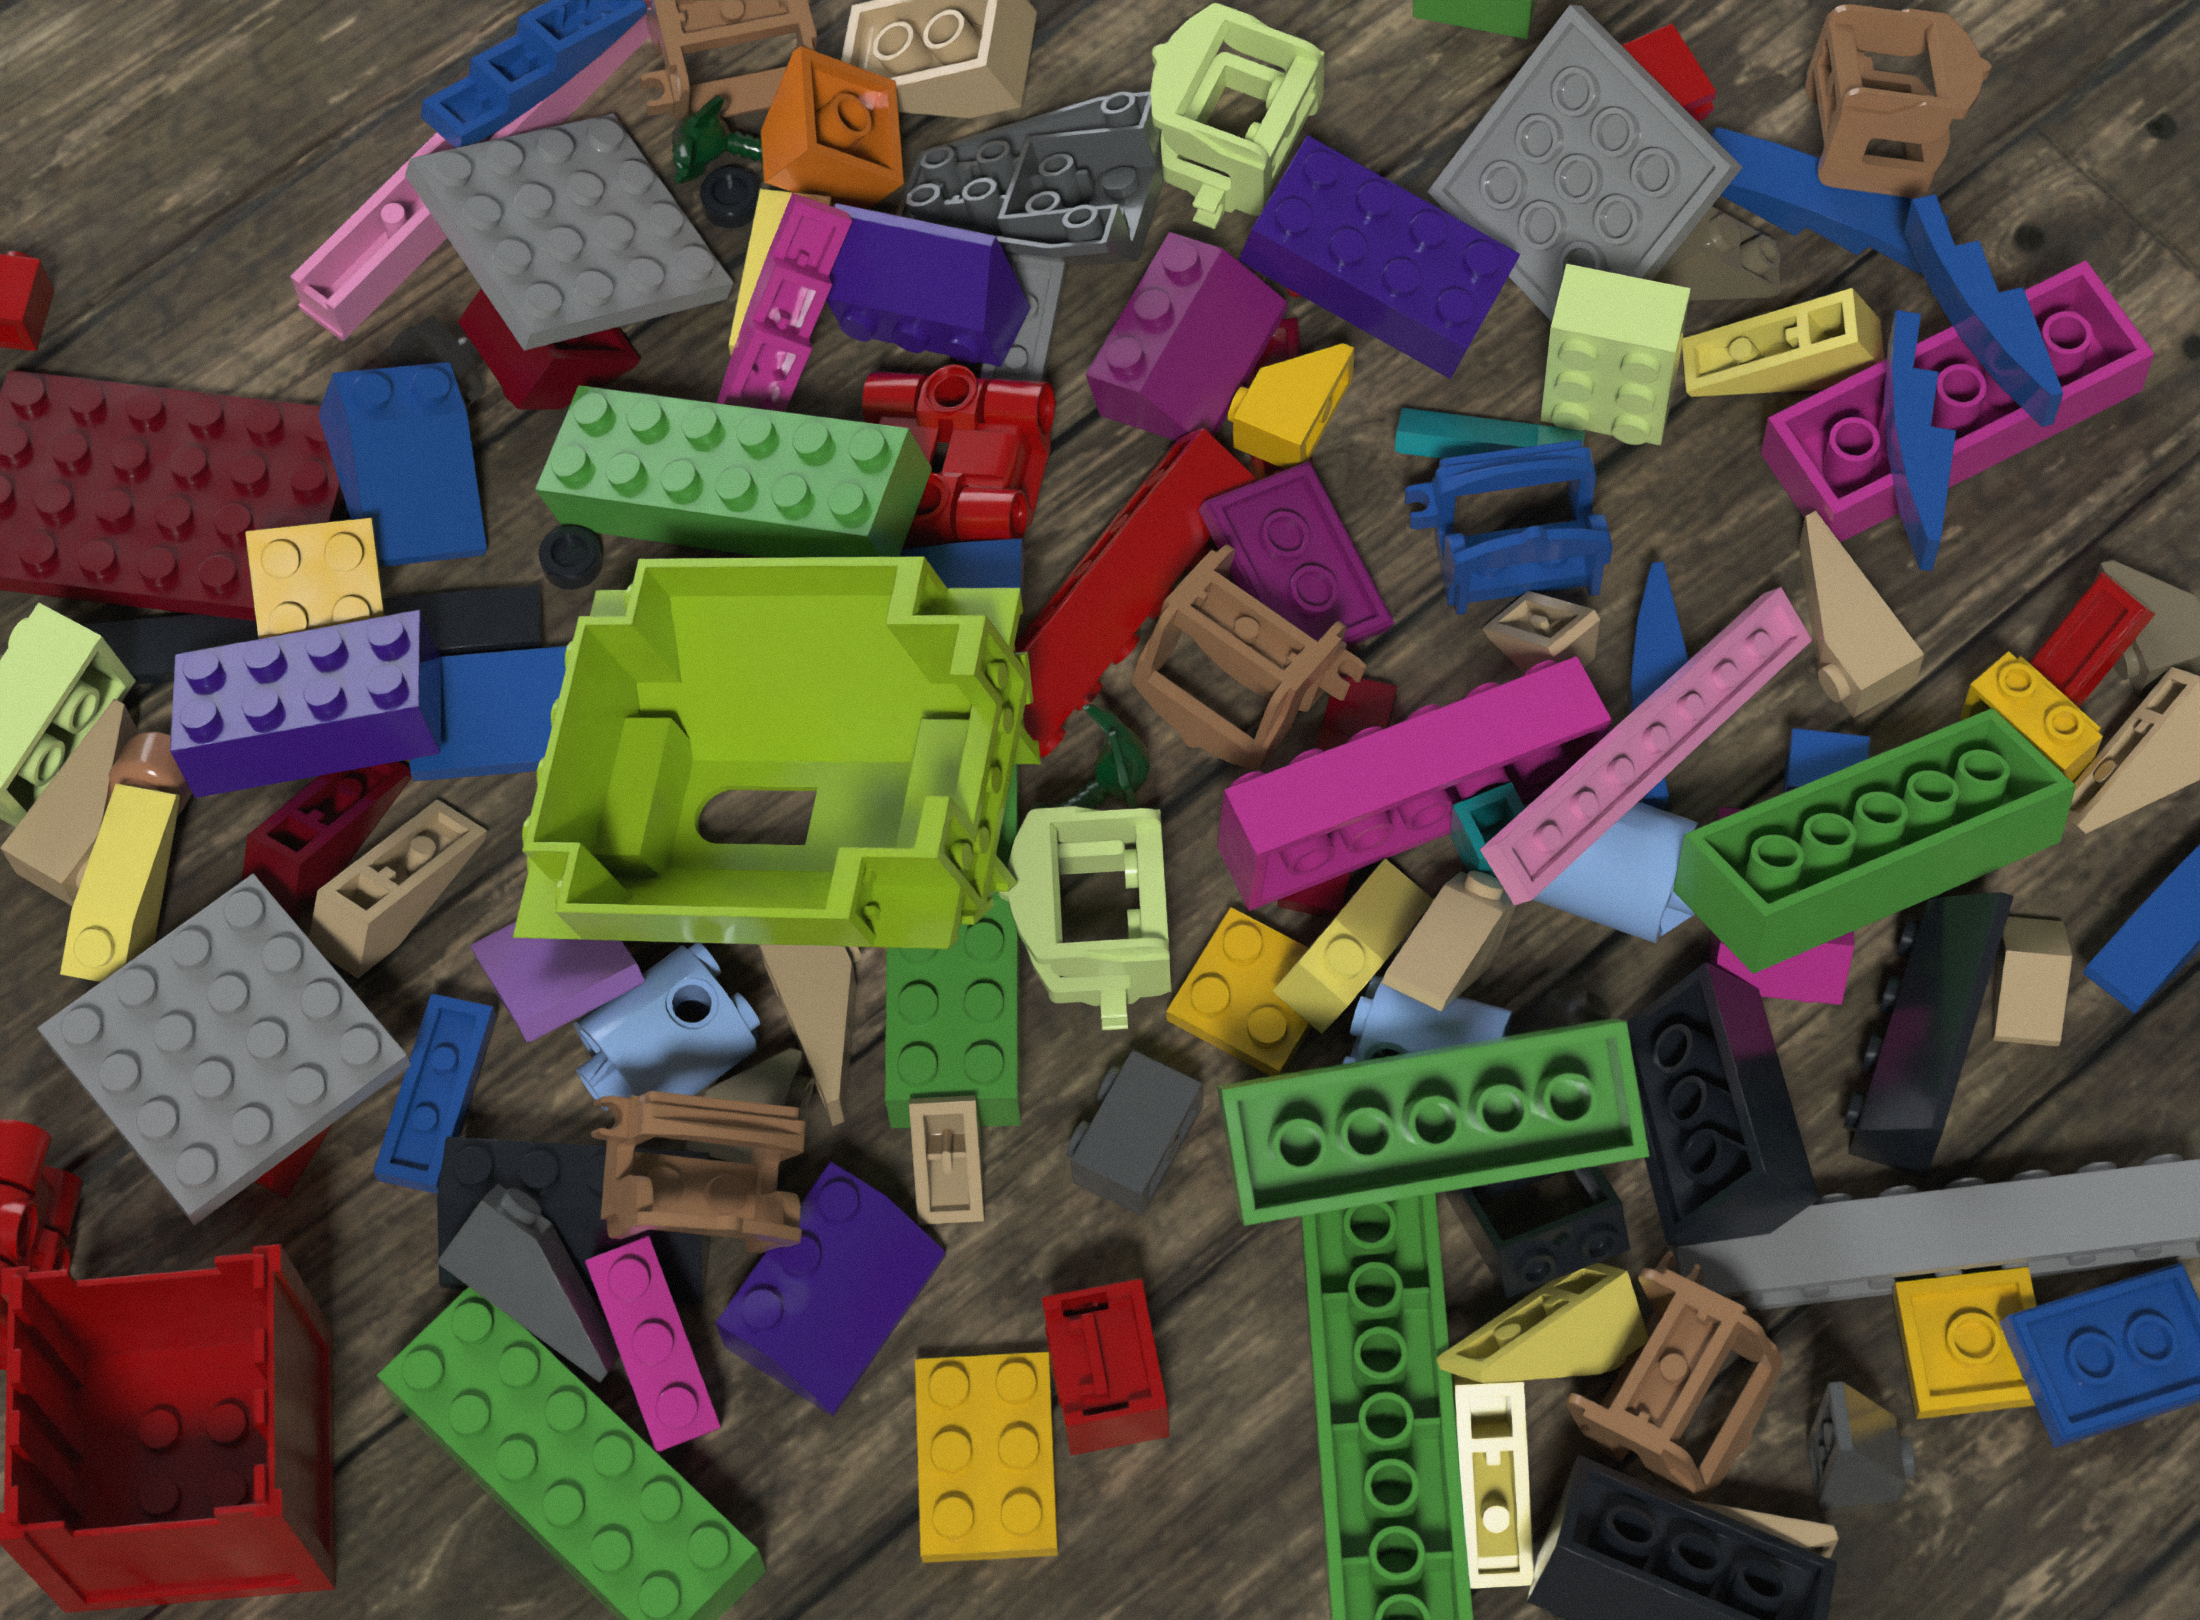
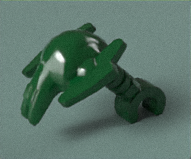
(704, 137)
(1119, 766)

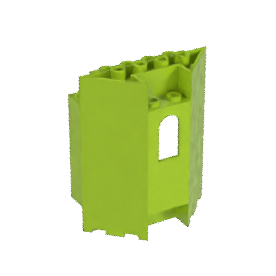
(780, 680)

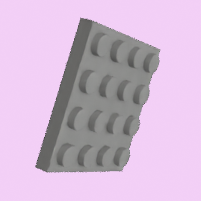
(1584, 164)
(568, 230)
(224, 1048)

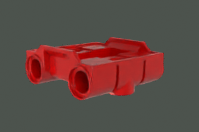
(993, 451)
(34, 1208)

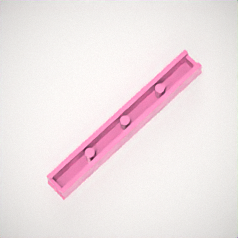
(396, 230)

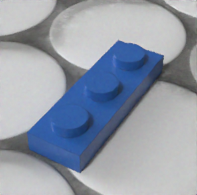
(434, 1091)

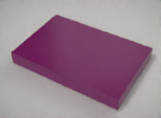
(1297, 555)

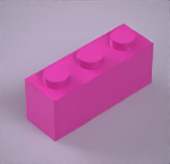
(653, 1344)

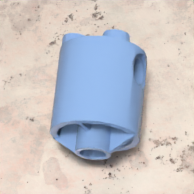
(1628, 876)
(1396, 1024)
(645, 1046)

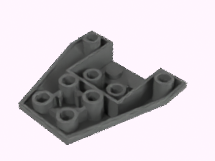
(1050, 186)

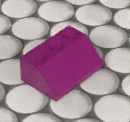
(1184, 341)

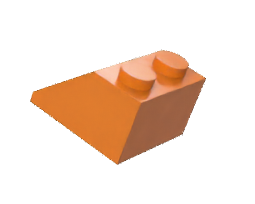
(833, 132)

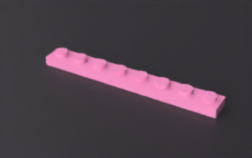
(1645, 747)

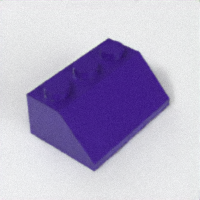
(926, 288)
(831, 1302)

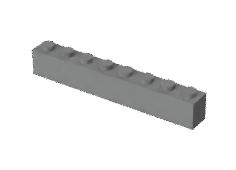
(2034, 1221)

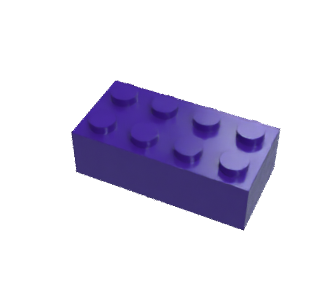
(1378, 256)
(306, 704)

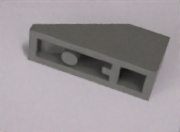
(526, 1272)
(1856, 1451)

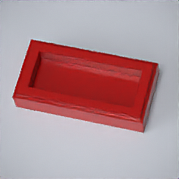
(2091, 638)

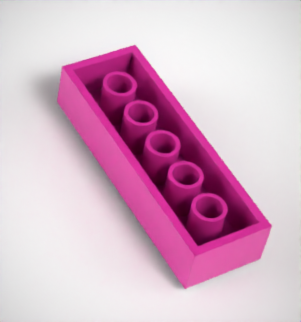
(1835, 443)
(1400, 782)

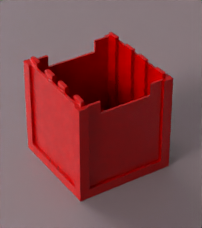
(169, 1434)

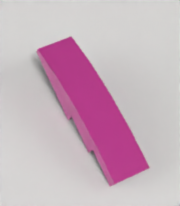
(785, 306)

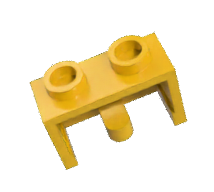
(2037, 713)

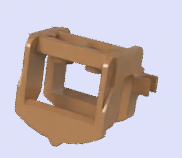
(703, 25)
(1874, 104)
(1253, 649)
(695, 1193)
(1671, 1375)

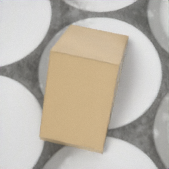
(1544, 630)
(2031, 982)
(947, 1159)

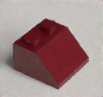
(549, 373)

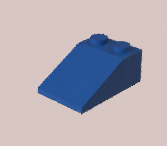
(406, 461)

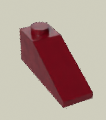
(320, 832)

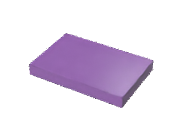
(554, 979)

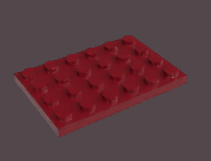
(150, 490)

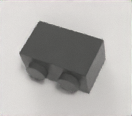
(1135, 1131)

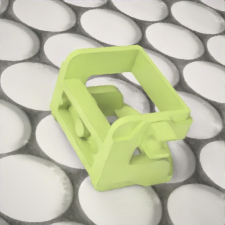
(1188, 86)
(1092, 842)

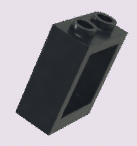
(1551, 1248)

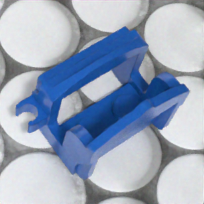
(1521, 558)

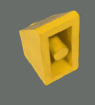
(1291, 405)

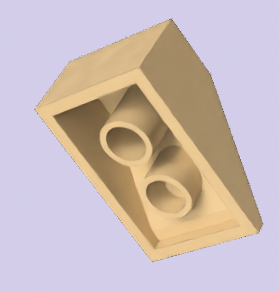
(945, 53)

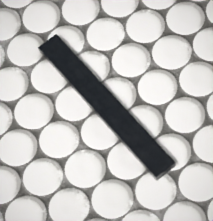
(456, 620)

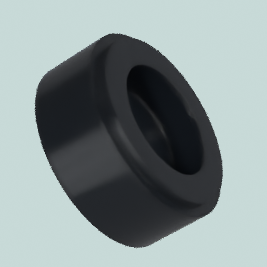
(729, 197)
(570, 557)

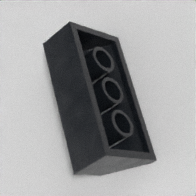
(1928, 1030)
(1717, 1113)
(569, 1190)
(1654, 1556)

